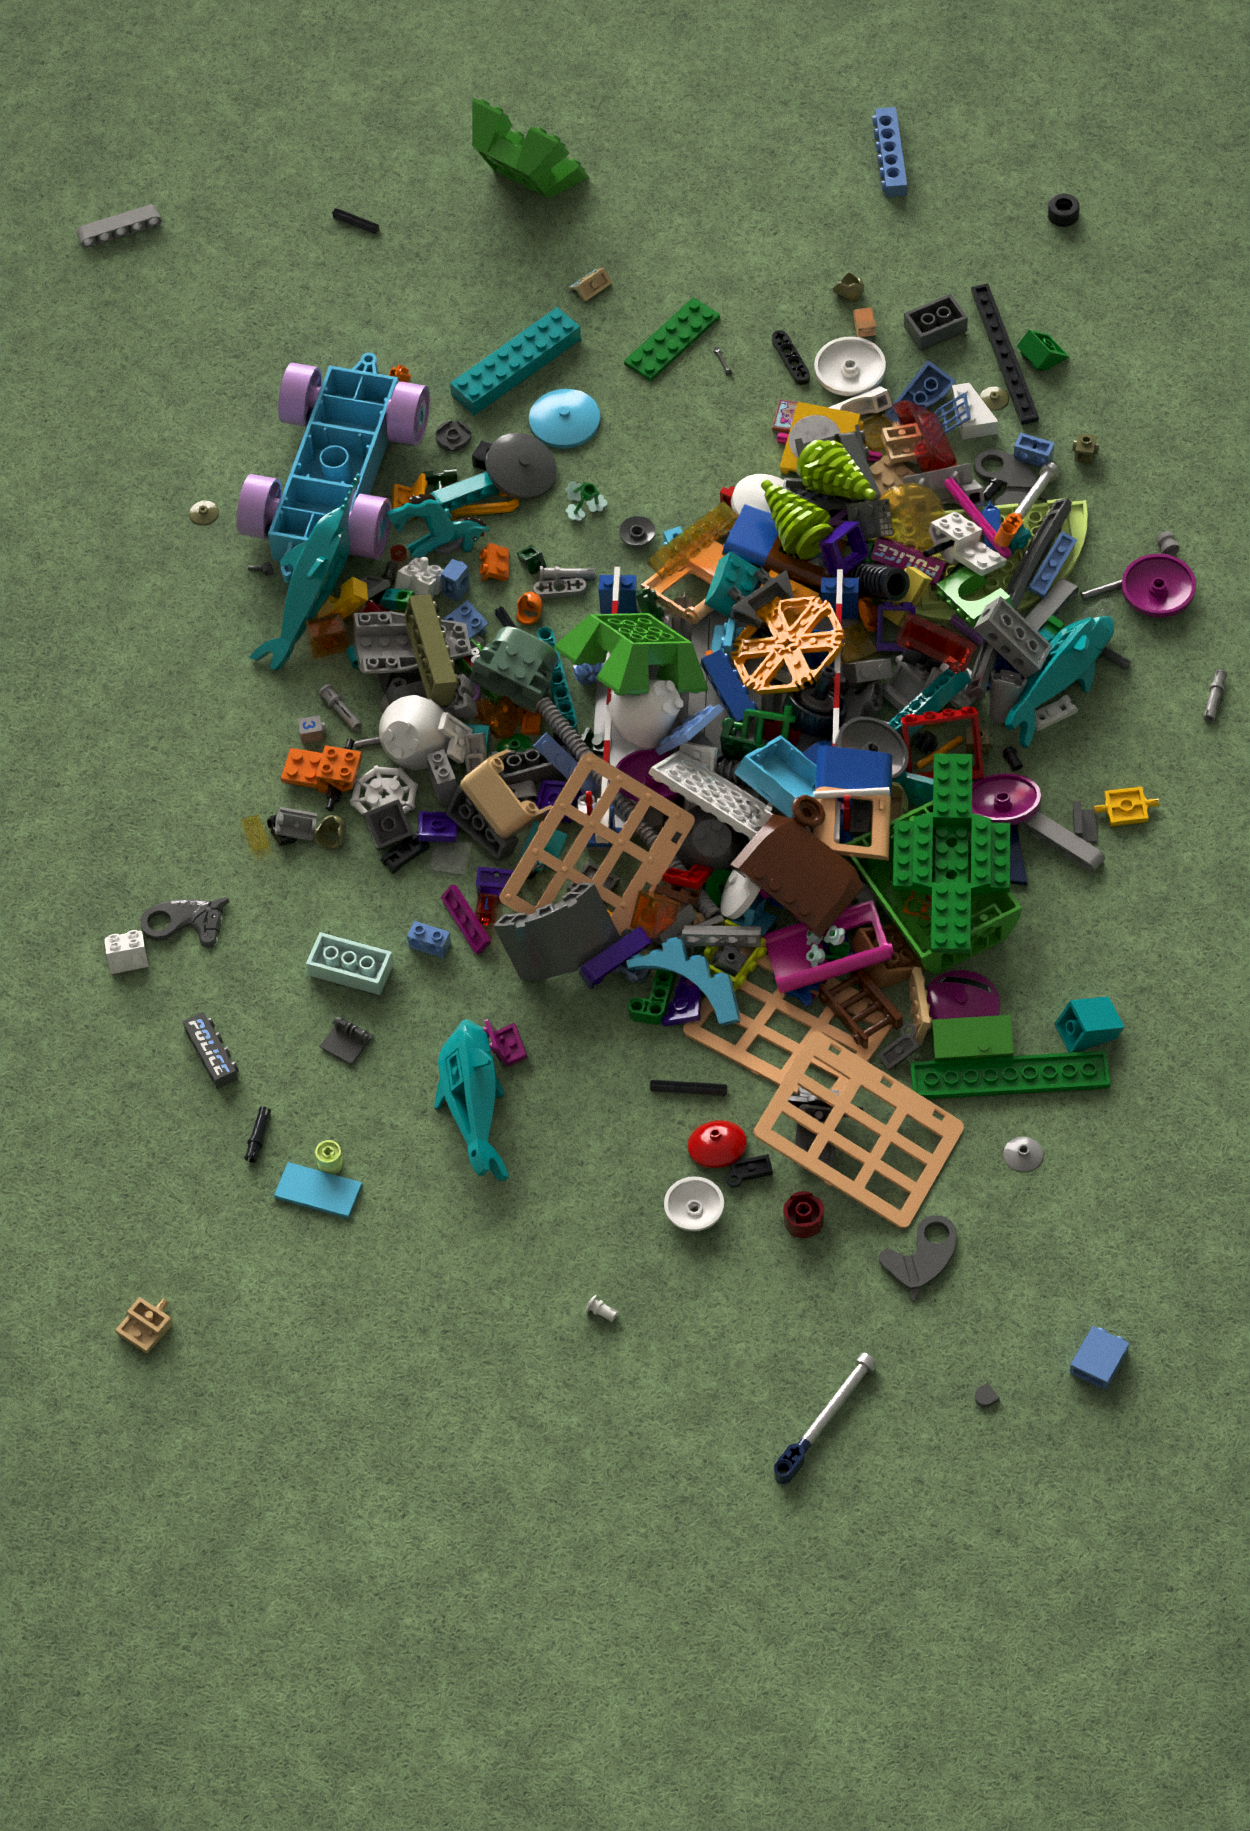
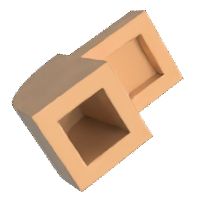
(864, 322)

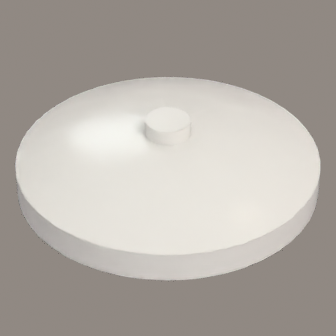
(850, 366)
(750, 492)
(737, 895)

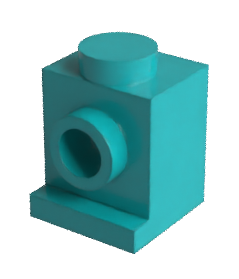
(1020, 539)

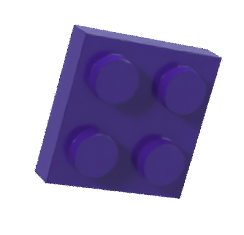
(436, 827)

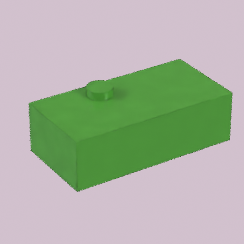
(972, 1037)

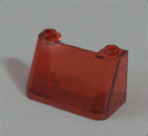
(934, 450)

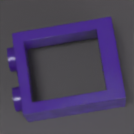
(831, 551)
(888, 605)
(490, 884)

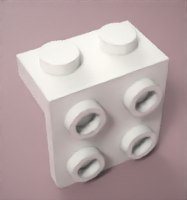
(126, 951)

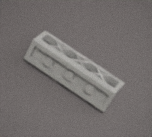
(722, 935)

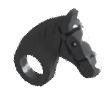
(201, 914)

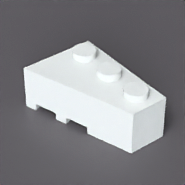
(982, 420)

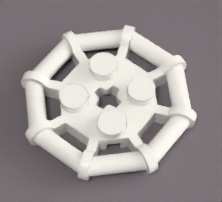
(380, 785)

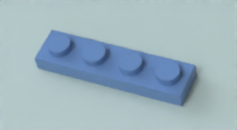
(1052, 564)
(562, 760)

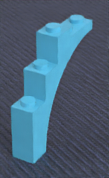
(674, 959)

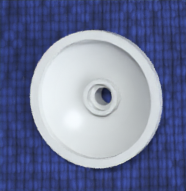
(690, 1194)

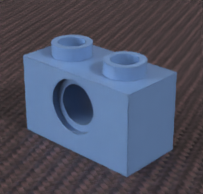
(455, 580)

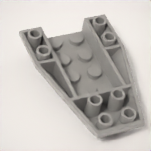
(385, 645)

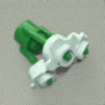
(834, 938)

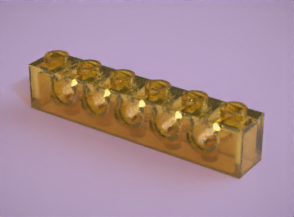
(692, 540)

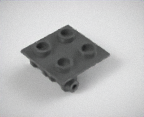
(346, 1040)

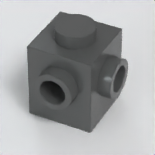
(729, 960)

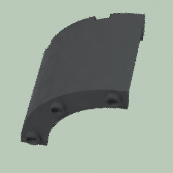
(558, 935)

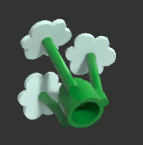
(588, 493)

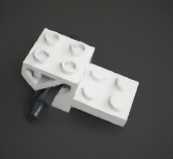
(960, 543)

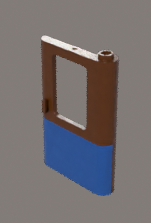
(758, 543)

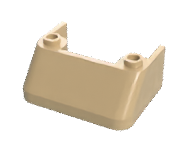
(497, 801)

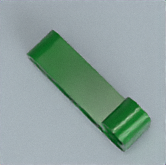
(653, 1004)

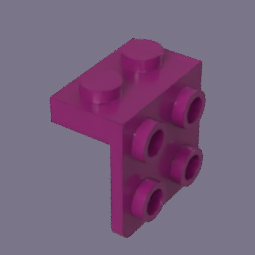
(506, 1043)

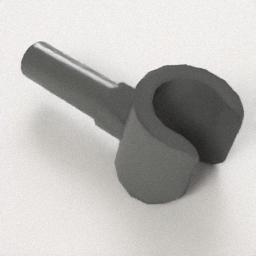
(266, 568)

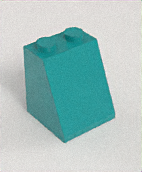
(1088, 1023)

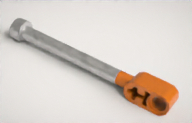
(1013, 522)

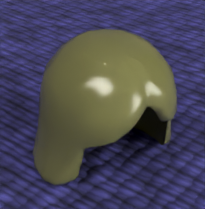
(849, 287)
(330, 824)

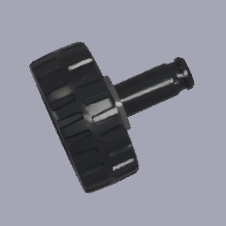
(815, 706)

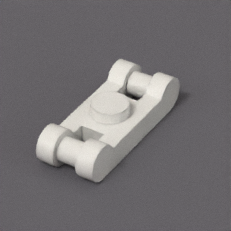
(1052, 713)

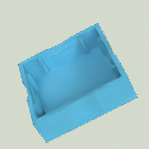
(779, 773)

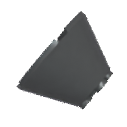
(710, 842)

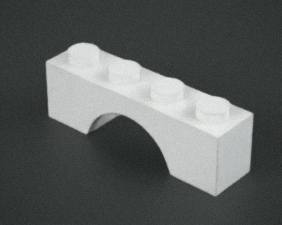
(867, 402)

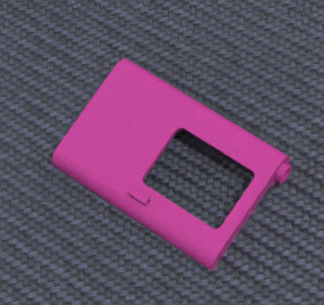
(789, 948)

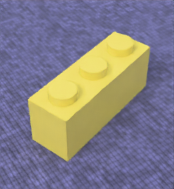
(918, 584)

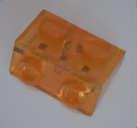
(504, 718)

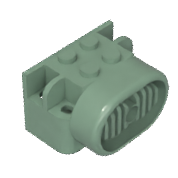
(516, 667)

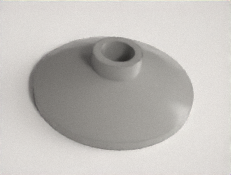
(1023, 1161)

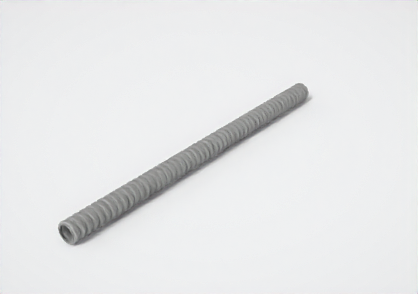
(622, 803)

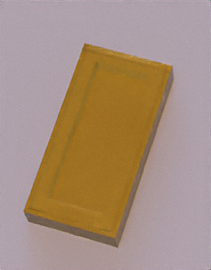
(255, 832)

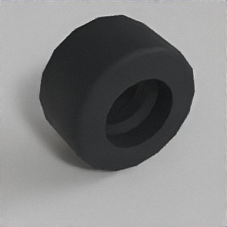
(1063, 218)

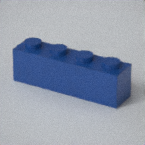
(727, 685)

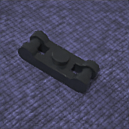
(404, 852)

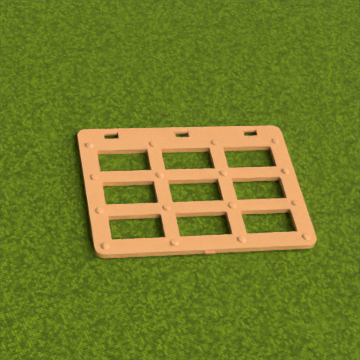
(653, 862)
(756, 1027)
(898, 1096)

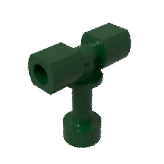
(440, 479)

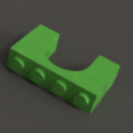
(961, 584)

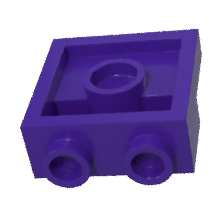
(549, 793)

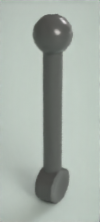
(728, 371)

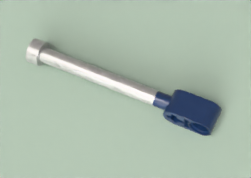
(865, 1364)

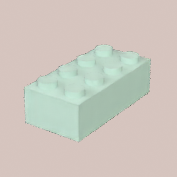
(349, 963)

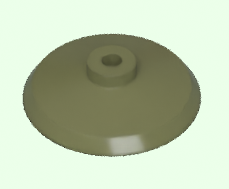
(995, 398)
(203, 513)

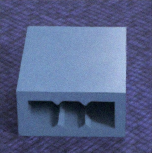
(1099, 1357)

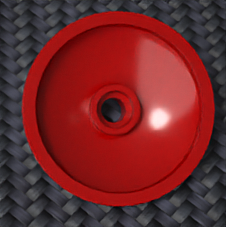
(717, 1144)

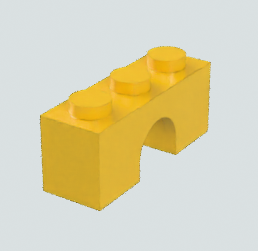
(352, 597)

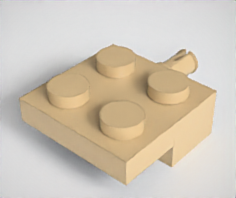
(900, 441)
(145, 1324)

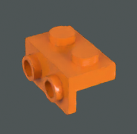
(494, 562)

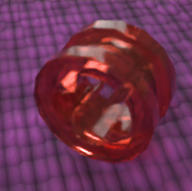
(401, 556)

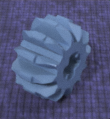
(587, 673)

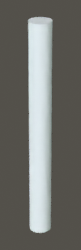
(852, 792)

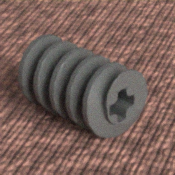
(727, 772)

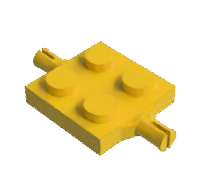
(1126, 806)

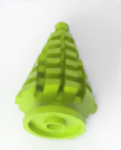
(832, 471)
(797, 521)

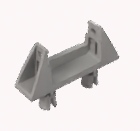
(936, 479)

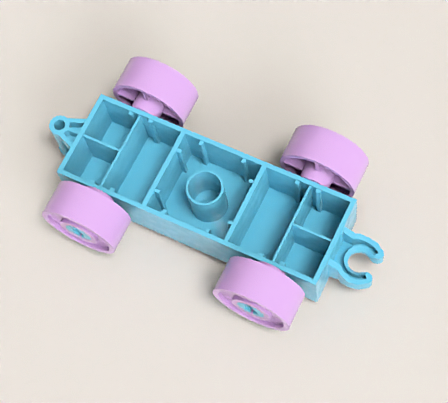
(345, 436)

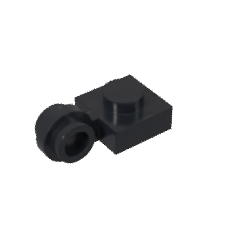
(281, 840)

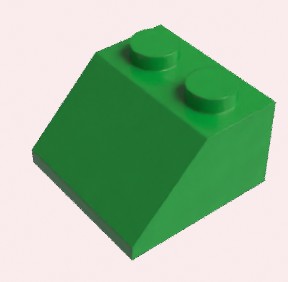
(1041, 350)

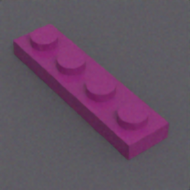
(465, 919)

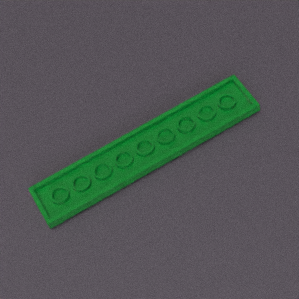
(1011, 1075)

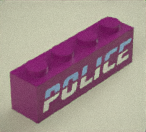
(901, 556)

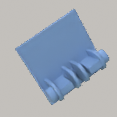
(468, 614)

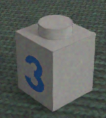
(311, 729)

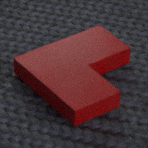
(692, 879)

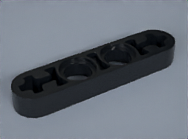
(792, 357)

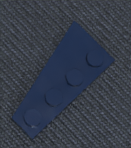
(1017, 868)

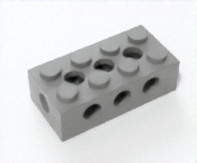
(1013, 637)

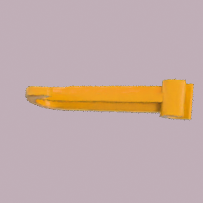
(488, 508)

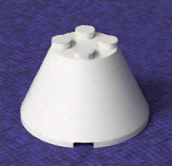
(648, 716)
(411, 731)

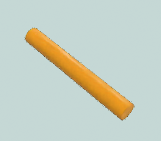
(942, 750)

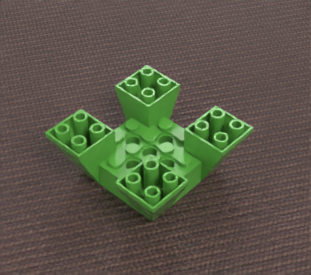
(531, 161)
(634, 644)

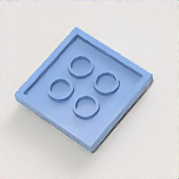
(689, 729)

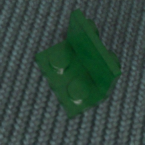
(732, 746)

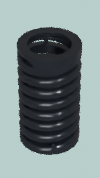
(881, 581)

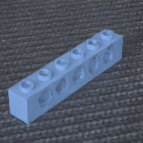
(890, 152)

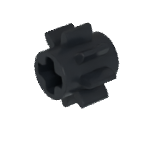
(926, 741)

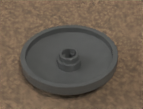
(520, 466)
(877, 736)

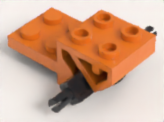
(328, 771)

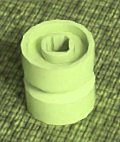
(329, 1157)

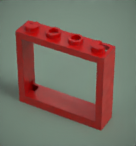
(947, 715)

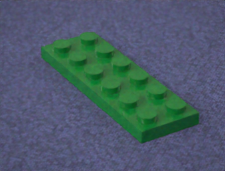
(671, 339)

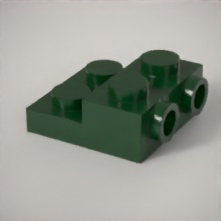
(647, 602)

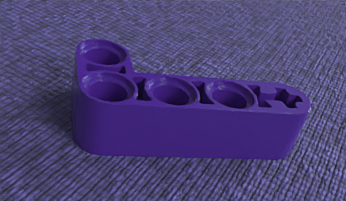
(613, 957)

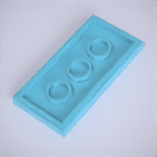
(318, 1190)

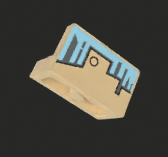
(591, 284)

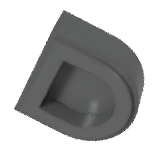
(986, 1396)

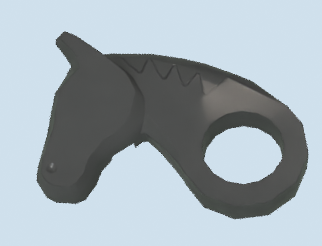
(1014, 475)
(928, 1261)

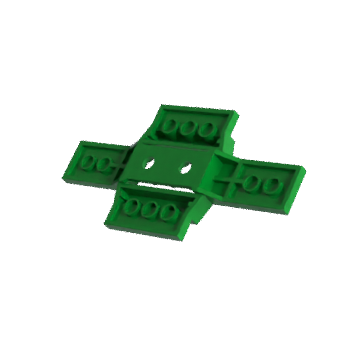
(951, 820)

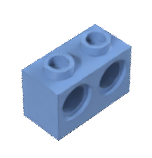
(1033, 450)
(429, 939)

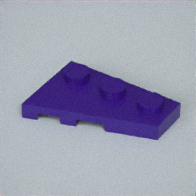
(686, 1004)

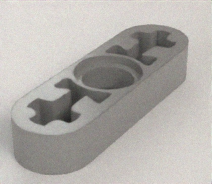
(561, 582)

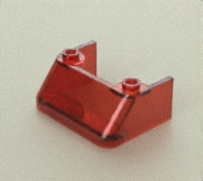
(936, 642)

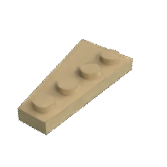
(919, 1006)

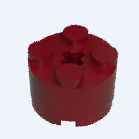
(803, 1215)

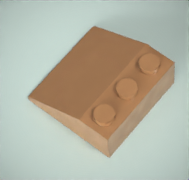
(892, 970)

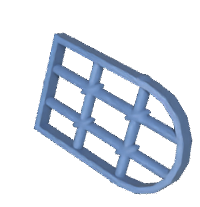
(957, 416)

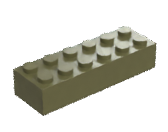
(430, 649)

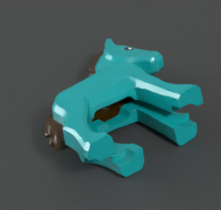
(439, 524)

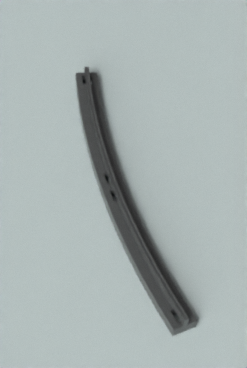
(1016, 590)

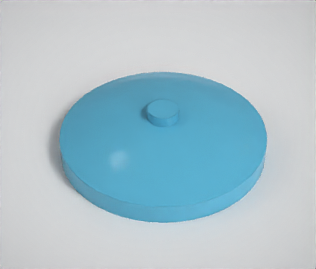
(564, 418)

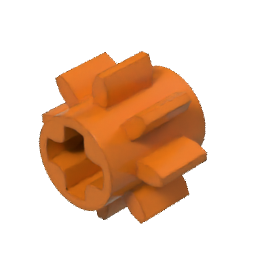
(400, 372)

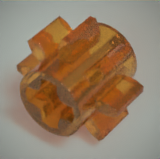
(484, 709)

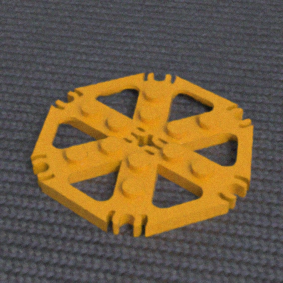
(801, 642)

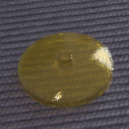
(912, 512)

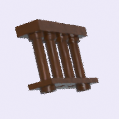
(868, 990)

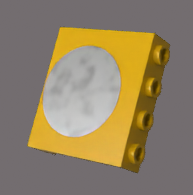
(815, 423)

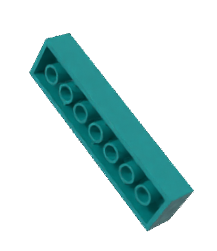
(515, 361)

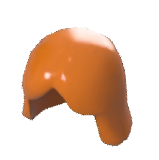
(531, 602)

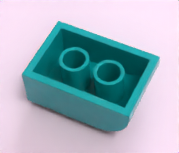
(730, 572)

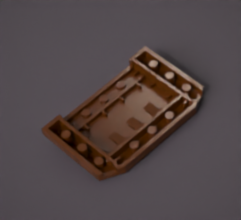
(799, 873)

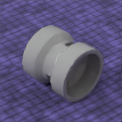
(1168, 543)

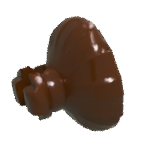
(808, 811)

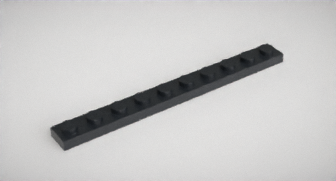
(1004, 354)

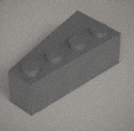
(528, 766)
(471, 820)

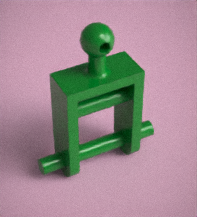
(761, 716)

